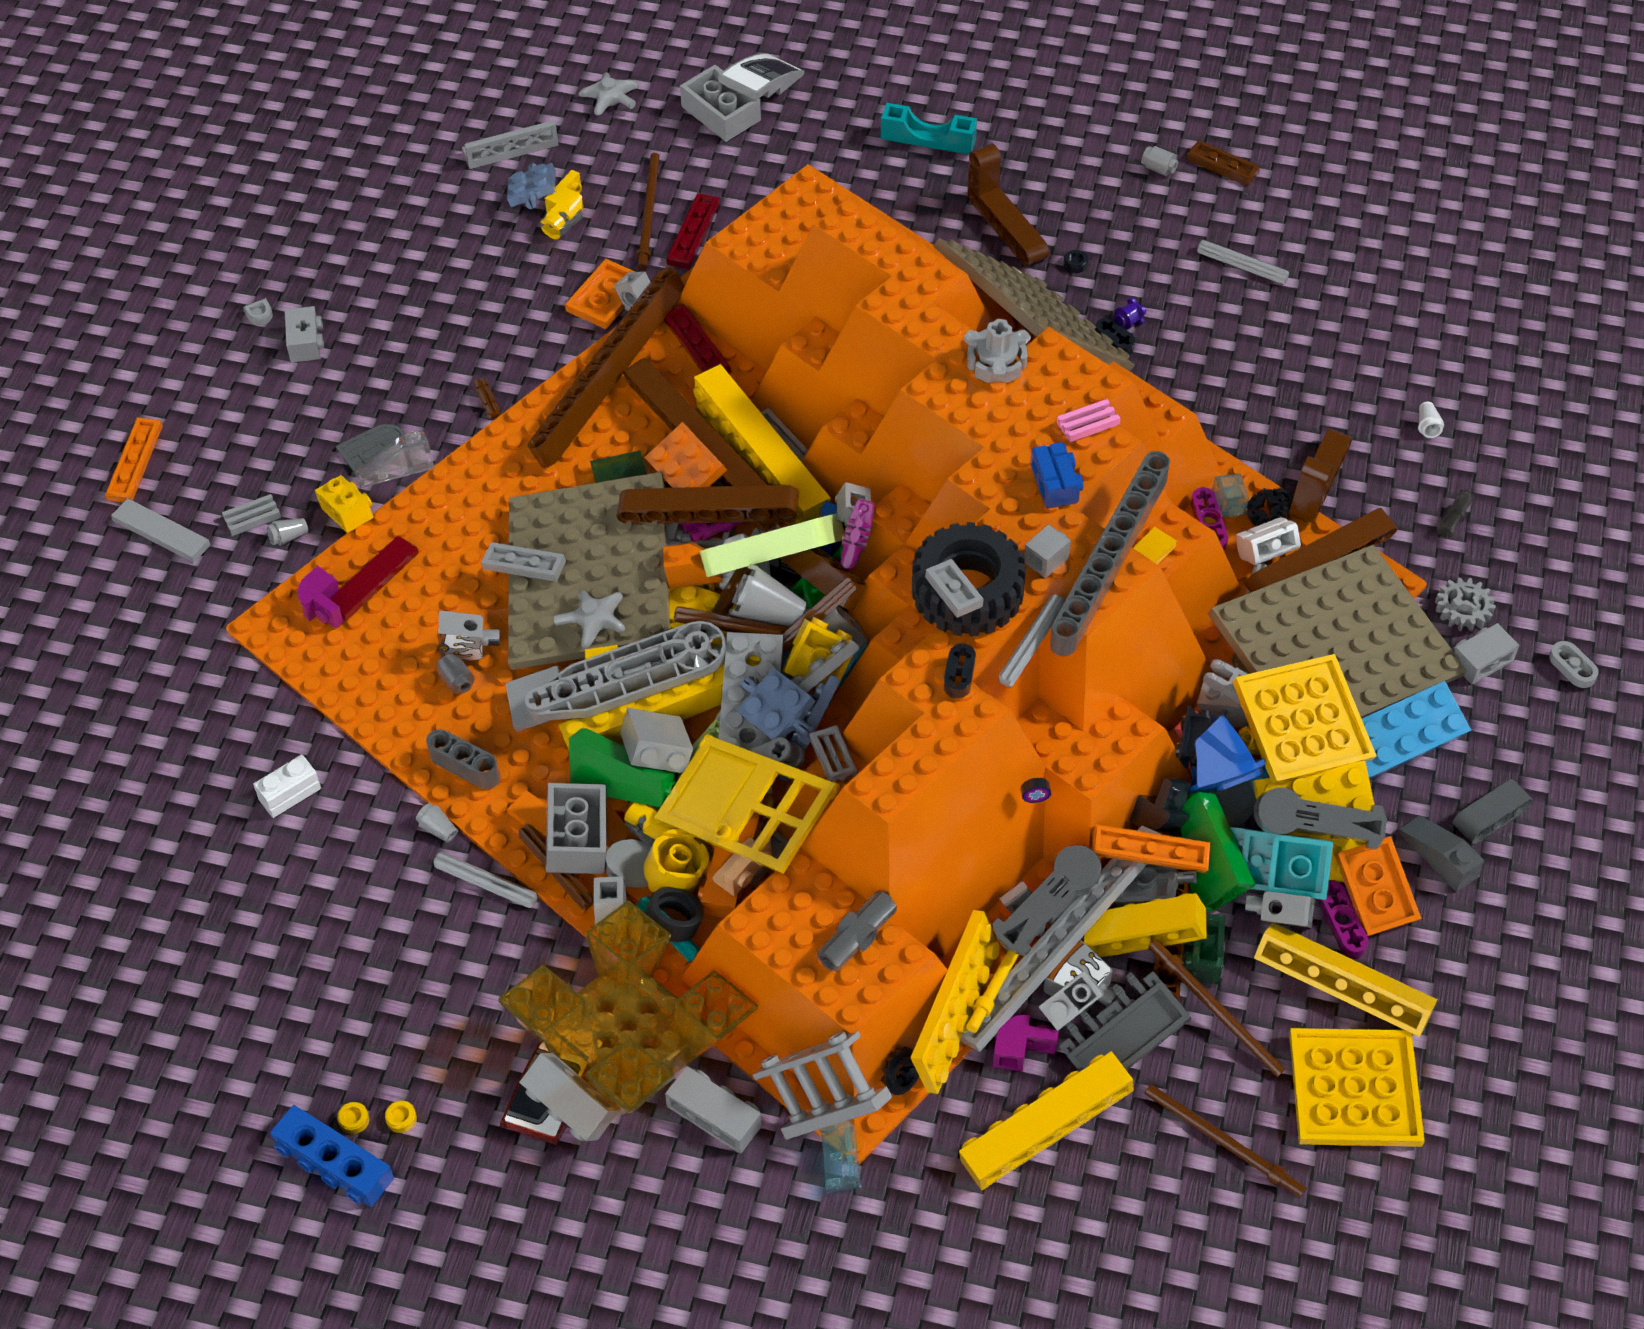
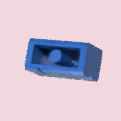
(1056, 475)

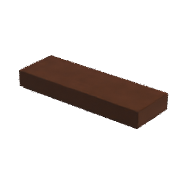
(1223, 163)

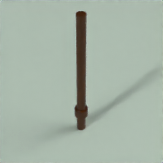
(1174, 965)
(1275, 1174)

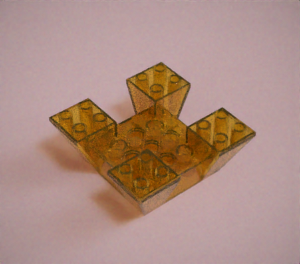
(625, 1026)

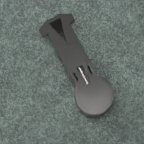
(1283, 811)
(1073, 875)

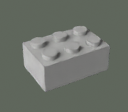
(719, 106)
(576, 828)

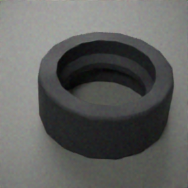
(681, 901)

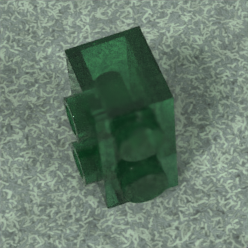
(1206, 955)

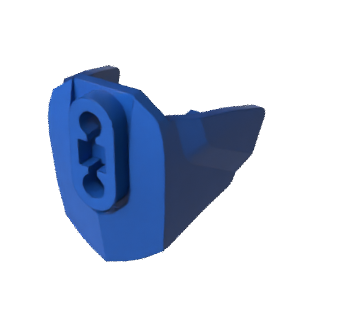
(1222, 759)

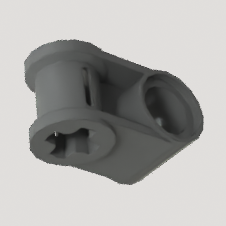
(782, 751)

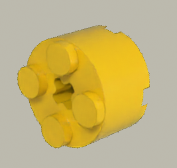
(675, 861)

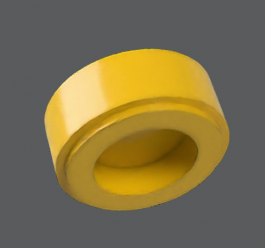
(400, 1116)
(353, 1118)

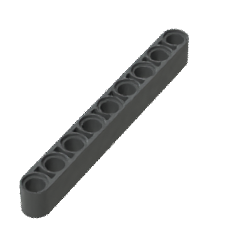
(1109, 554)

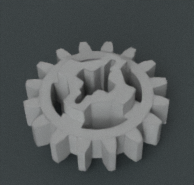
(1465, 604)

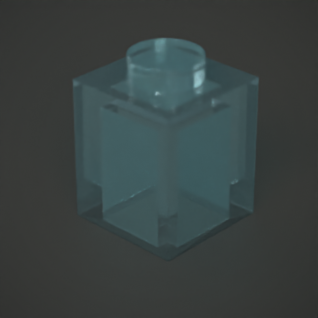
(1231, 495)

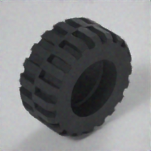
(976, 550)

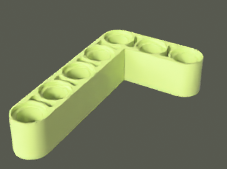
(772, 545)

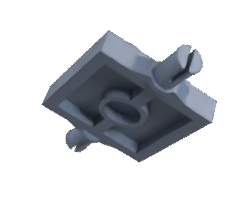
(531, 185)
(776, 705)

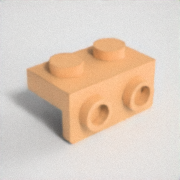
(739, 870)

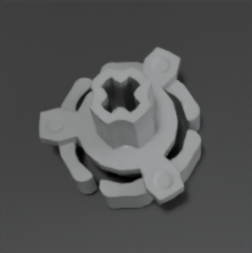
(998, 348)

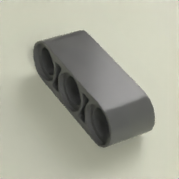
(469, 769)
(1492, 811)

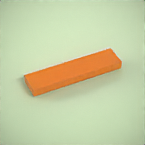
(134, 460)
(1150, 848)

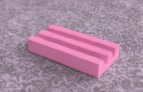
(1085, 417)

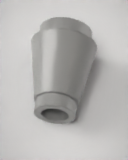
(283, 531)
(436, 822)

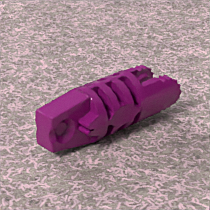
(857, 532)

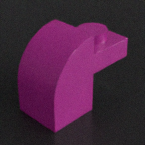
(315, 596)
(1017, 1037)

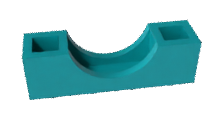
(903, 126)

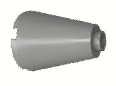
(766, 599)

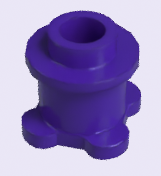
(1130, 314)

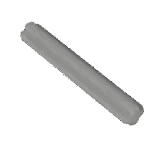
(1243, 262)
(1031, 641)
(485, 879)

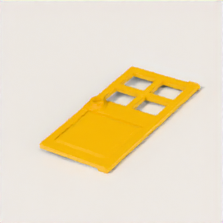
(726, 788)

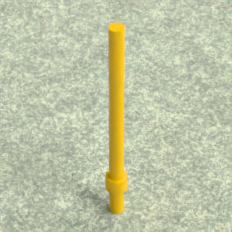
(985, 1003)

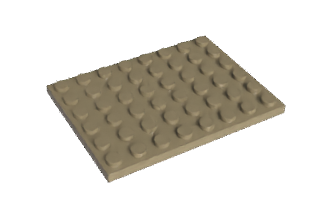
(1031, 301)
(600, 559)
(1345, 610)

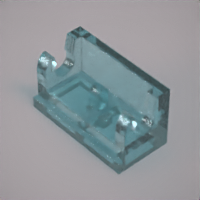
(840, 1157)

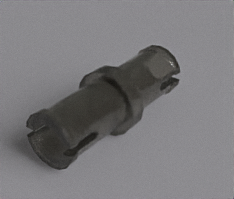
(1455, 513)

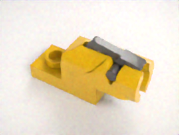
(563, 206)
(642, 824)

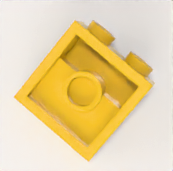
(811, 643)

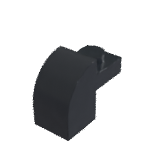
(1163, 811)

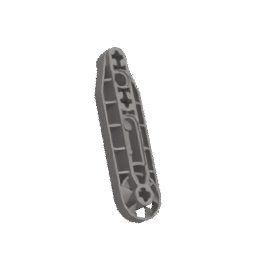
(628, 673)

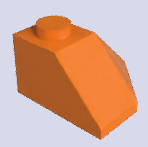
(685, 567)

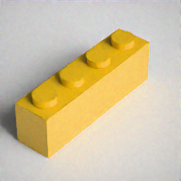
(1138, 925)

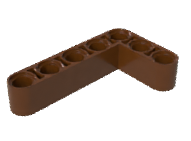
(999, 210)
(1319, 475)
(822, 570)

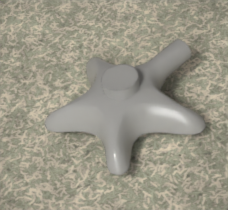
(610, 92)
(593, 616)

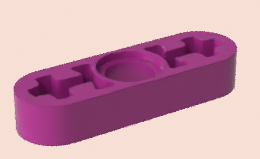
(1212, 510)
(1340, 931)

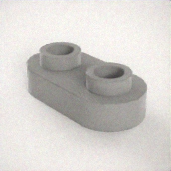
(1575, 665)

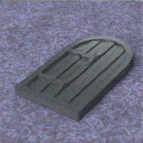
(367, 445)

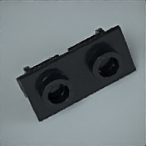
(1192, 726)

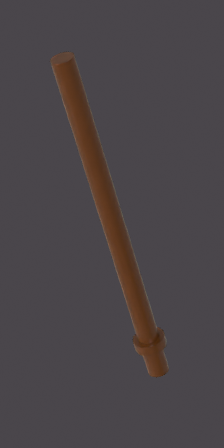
(643, 254)

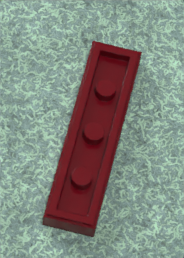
(693, 231)
(695, 339)
(374, 576)

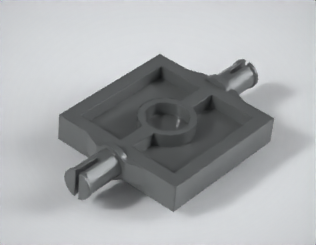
(1154, 883)

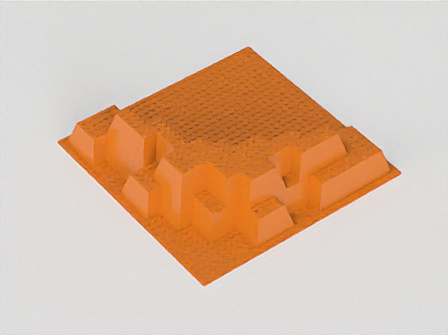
(864, 358)

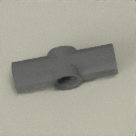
(857, 931)

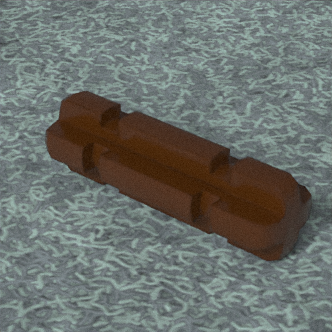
(487, 398)

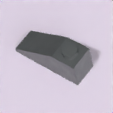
(1443, 852)

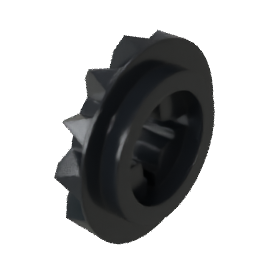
(1257, 501)
(908, 1074)

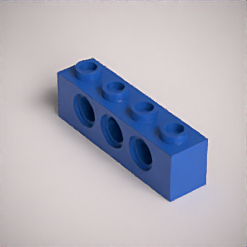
(300, 1126)

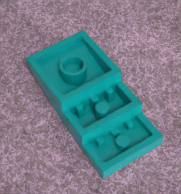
(1286, 862)

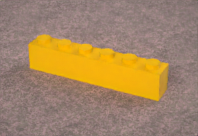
(1345, 979)
(1046, 1120)

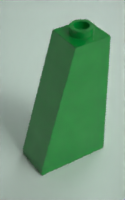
(605, 762)
(1227, 869)

